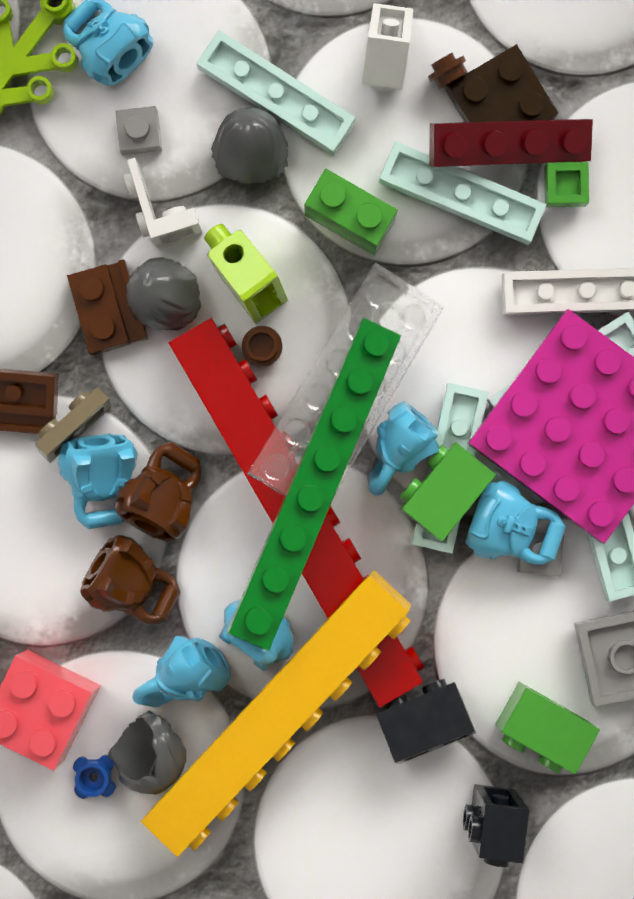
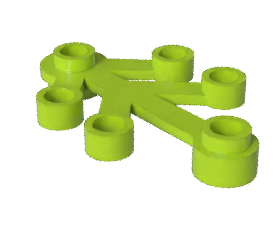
(16, 58)

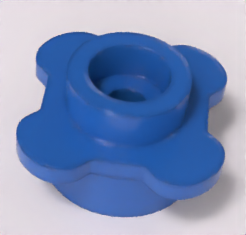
(87, 787)

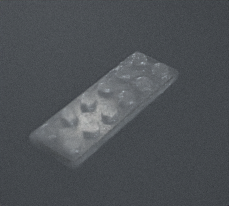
(384, 301)

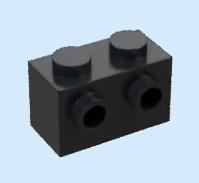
(425, 721)
(497, 825)

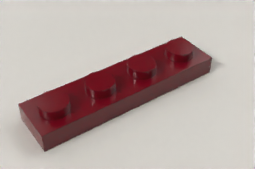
(510, 142)

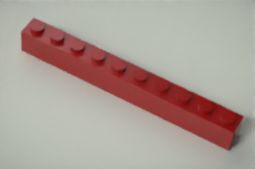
(246, 426)

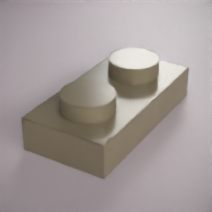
(84, 413)

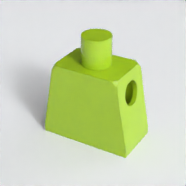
(245, 272)

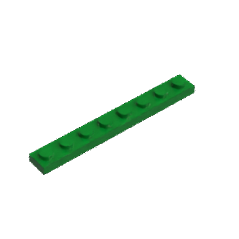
(313, 485)

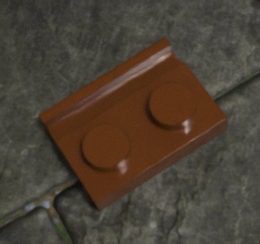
(104, 307)
(27, 400)

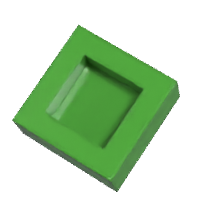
(566, 184)

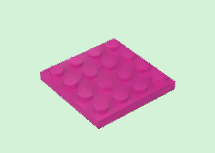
(569, 427)

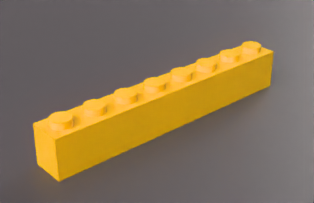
(277, 713)

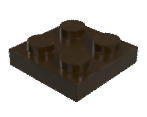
(501, 91)

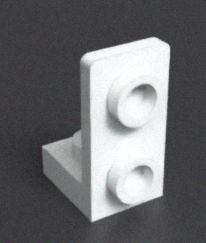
(173, 226)

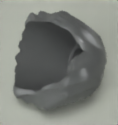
(250, 147)
(163, 294)
(148, 755)

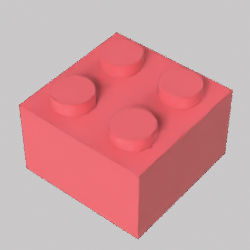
(42, 708)

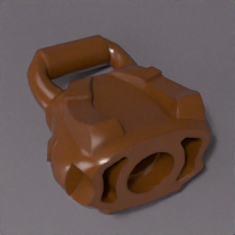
(159, 499)
(124, 579)

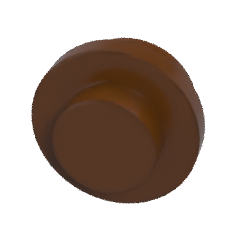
(447, 70)
(262, 346)

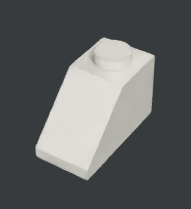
(387, 47)

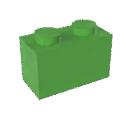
(350, 211)
(446, 490)
(546, 728)

